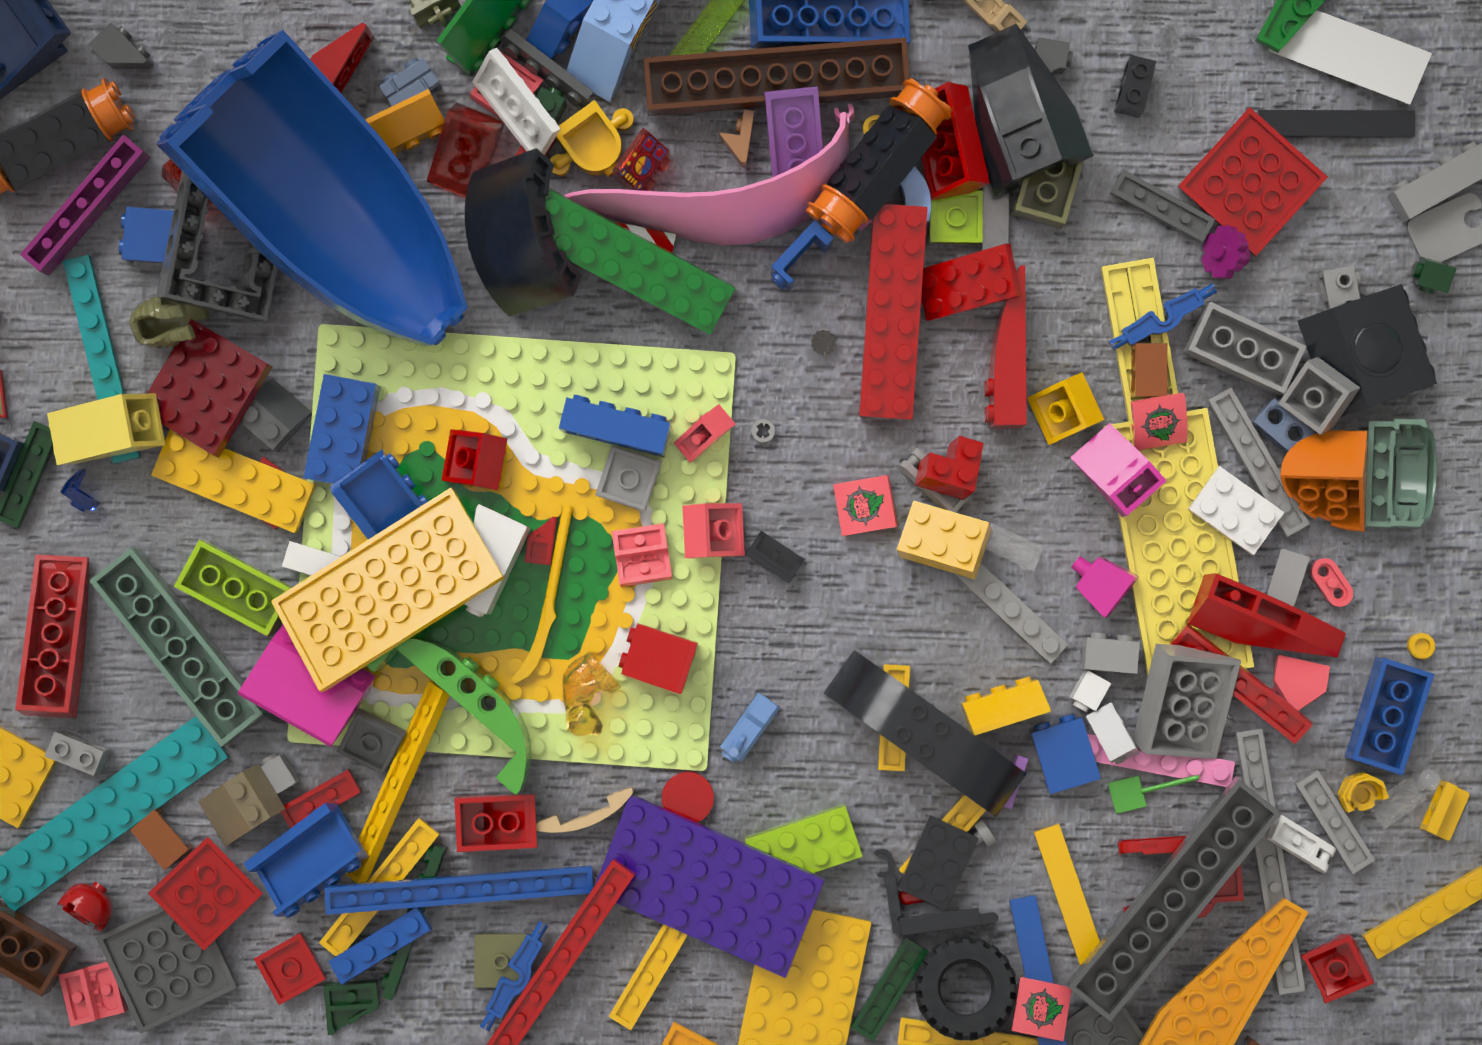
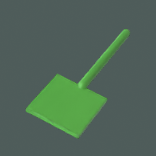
(1129, 794)

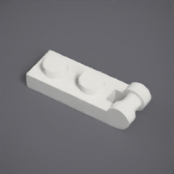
(1301, 843)

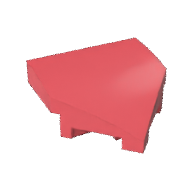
(1299, 680)

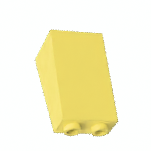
(106, 428)

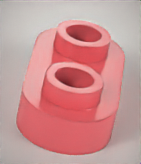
(1332, 580)

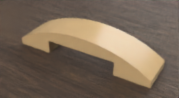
(996, 13)
(554, 824)

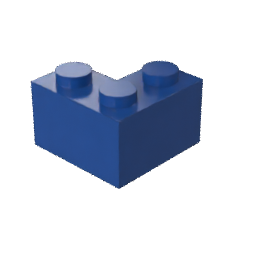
(555, 25)

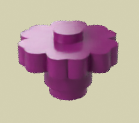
(1225, 252)

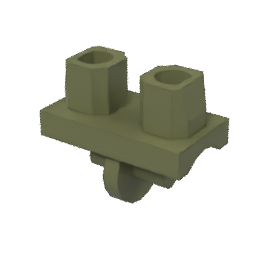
(432, 11)

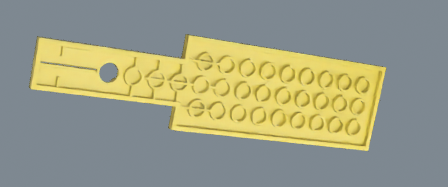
(1161, 536)

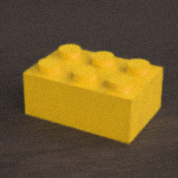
(944, 540)

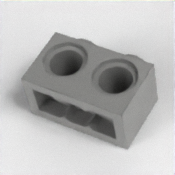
(78, 752)

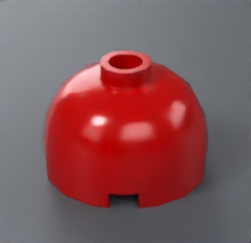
(88, 904)

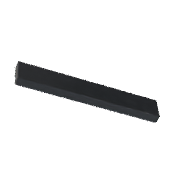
(1341, 123)

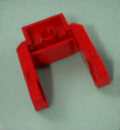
(1230, 891)

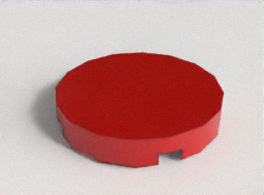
(688, 795)

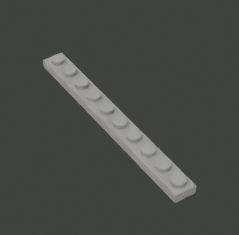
(1268, 855)

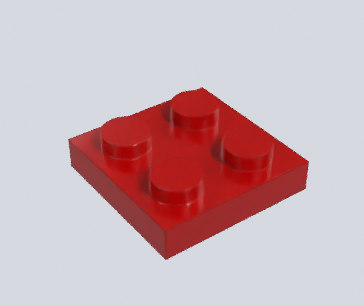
(290, 968)

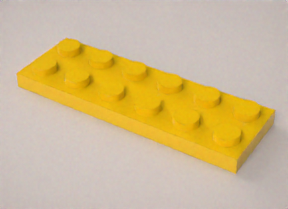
(235, 482)

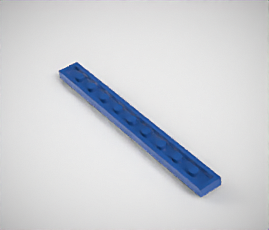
(458, 889)

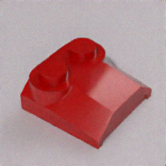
(1338, 967)

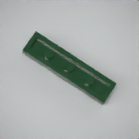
(26, 475)
(889, 989)

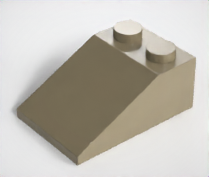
(241, 804)

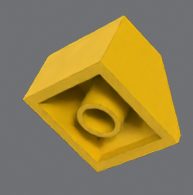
(1065, 408)

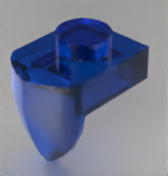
(79, 498)

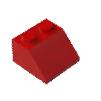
(474, 459)

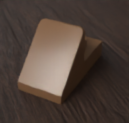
(739, 144)

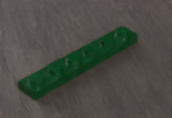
(399, 959)

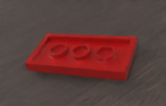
(969, 282)

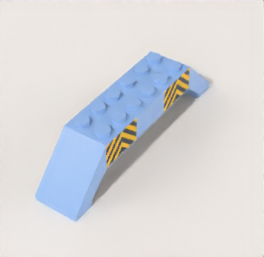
(607, 42)

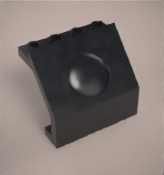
(1373, 346)

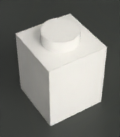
(1089, 691)

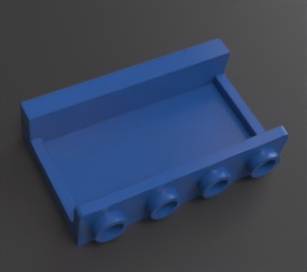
(377, 494)
(308, 859)

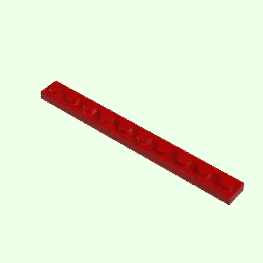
(563, 955)

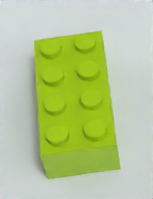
(232, 587)
(811, 841)

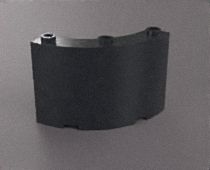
(513, 234)

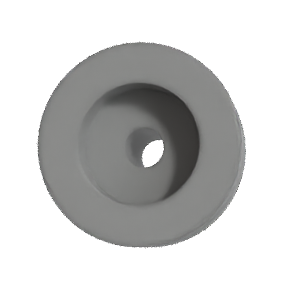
(984, 834)

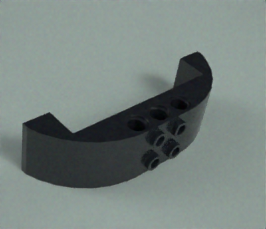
(925, 733)

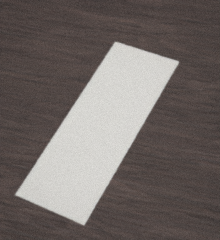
(1358, 56)

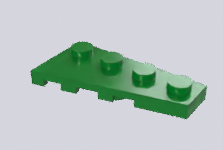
(1284, 21)

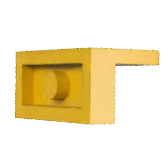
(1444, 810)

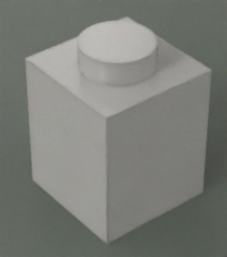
(279, 772)

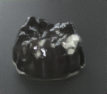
(823, 342)

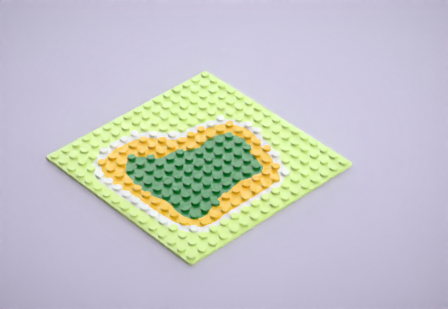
(519, 394)

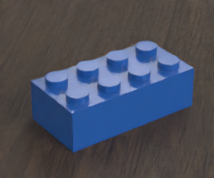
(614, 426)
(341, 428)
(1389, 715)

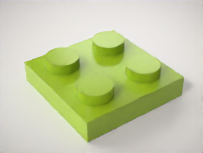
(957, 219)

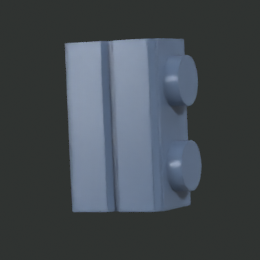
(409, 82)

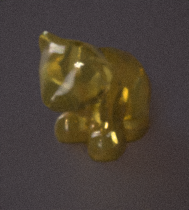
(579, 685)

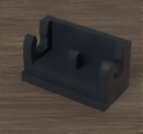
(775, 557)

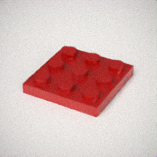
(205, 893)

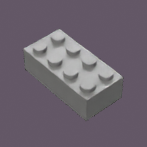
(1244, 349)

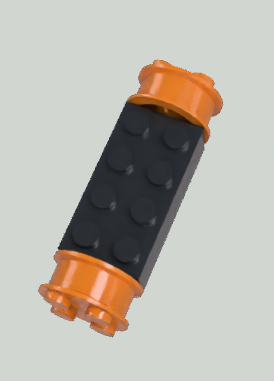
(62, 134)
(880, 161)

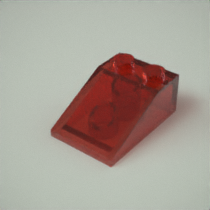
(463, 147)

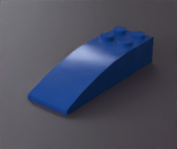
(826, 21)

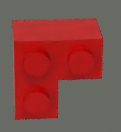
(952, 474)

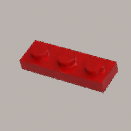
(332, 791)

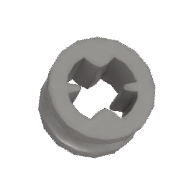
(755, 431)

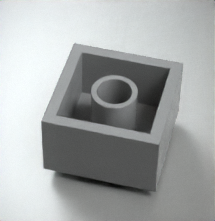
(1319, 395)

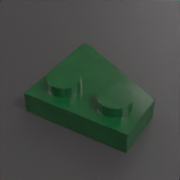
(349, 1002)

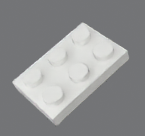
(1235, 510)

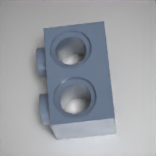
(1278, 433)

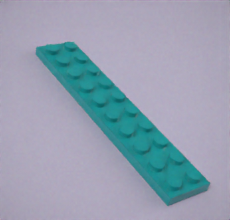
(107, 812)

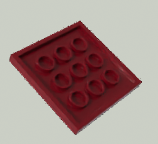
(207, 388)

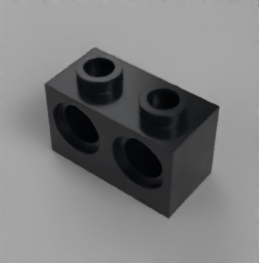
(1135, 86)

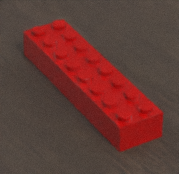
(893, 312)

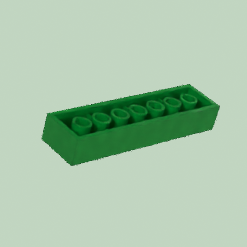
(637, 264)

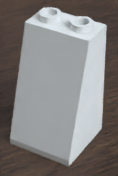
(504, 541)

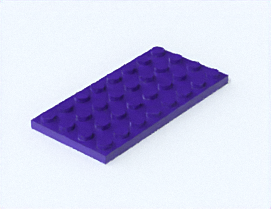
(713, 886)

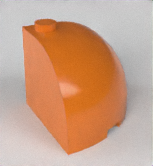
(1329, 477)

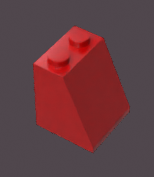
(658, 658)

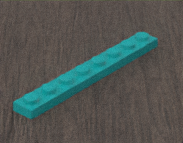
(95, 333)

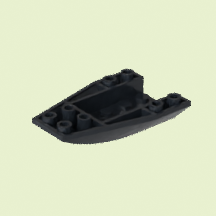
(1021, 112)

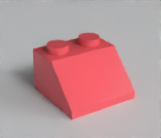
(713, 530)

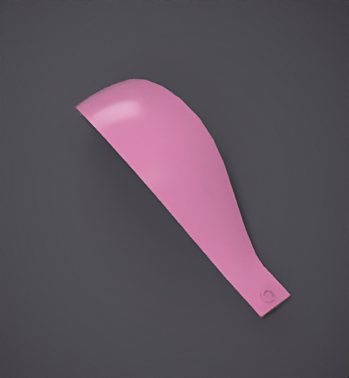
(729, 215)

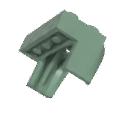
(1414, 474)

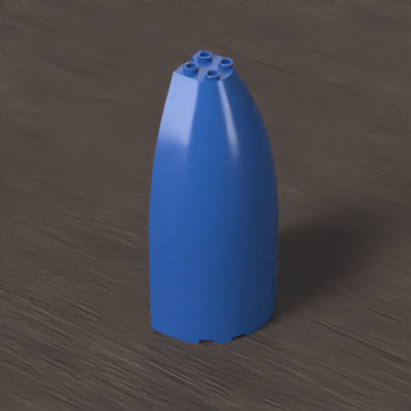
(318, 192)

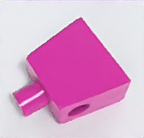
(1103, 583)

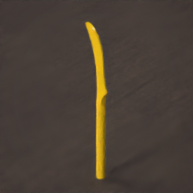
(548, 613)

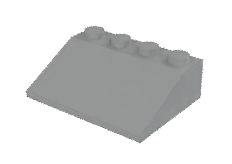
(1185, 702)

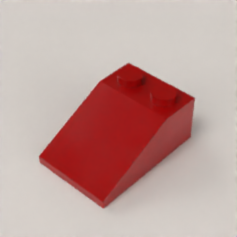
(343, 55)
(495, 822)

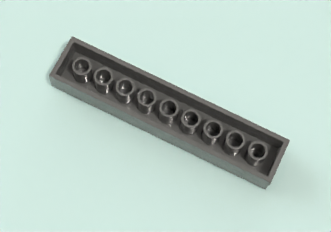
(1173, 899)

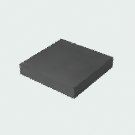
(371, 741)

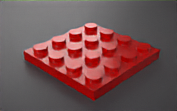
(1252, 180)

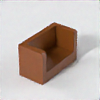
(1148, 370)
(160, 839)

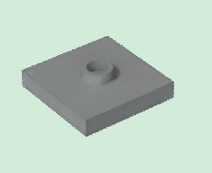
(628, 478)

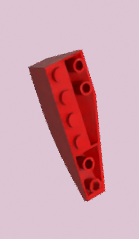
(1259, 620)

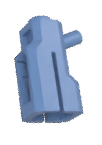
(749, 728)

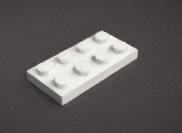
(515, 103)

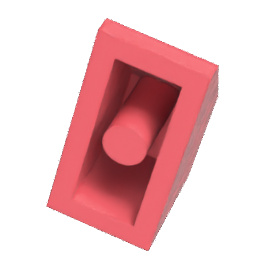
(704, 433)

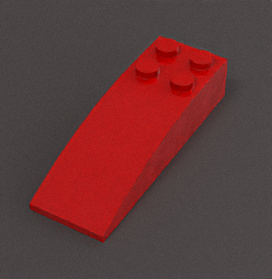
(1008, 365)
(54, 637)

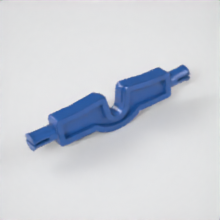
(1151, 324)
(508, 988)

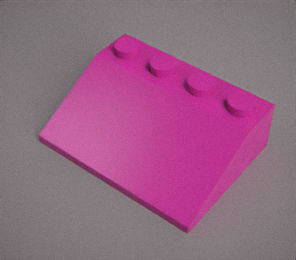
(287, 690)

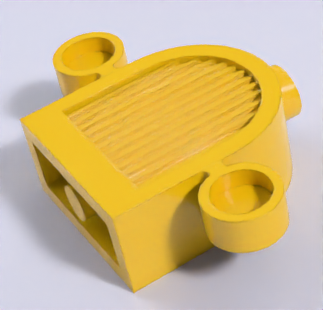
(591, 141)

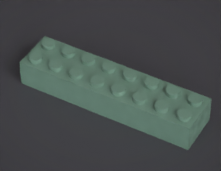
(177, 645)

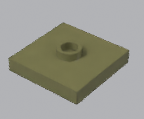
(492, 957)

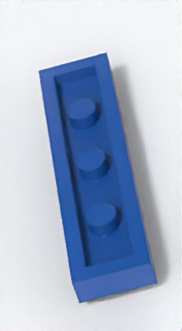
(380, 945)

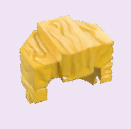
(1360, 792)

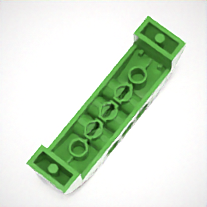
(503, 721)

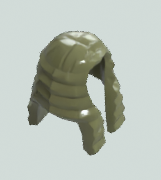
(164, 322)

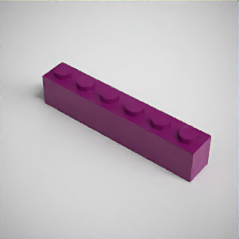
(85, 205)

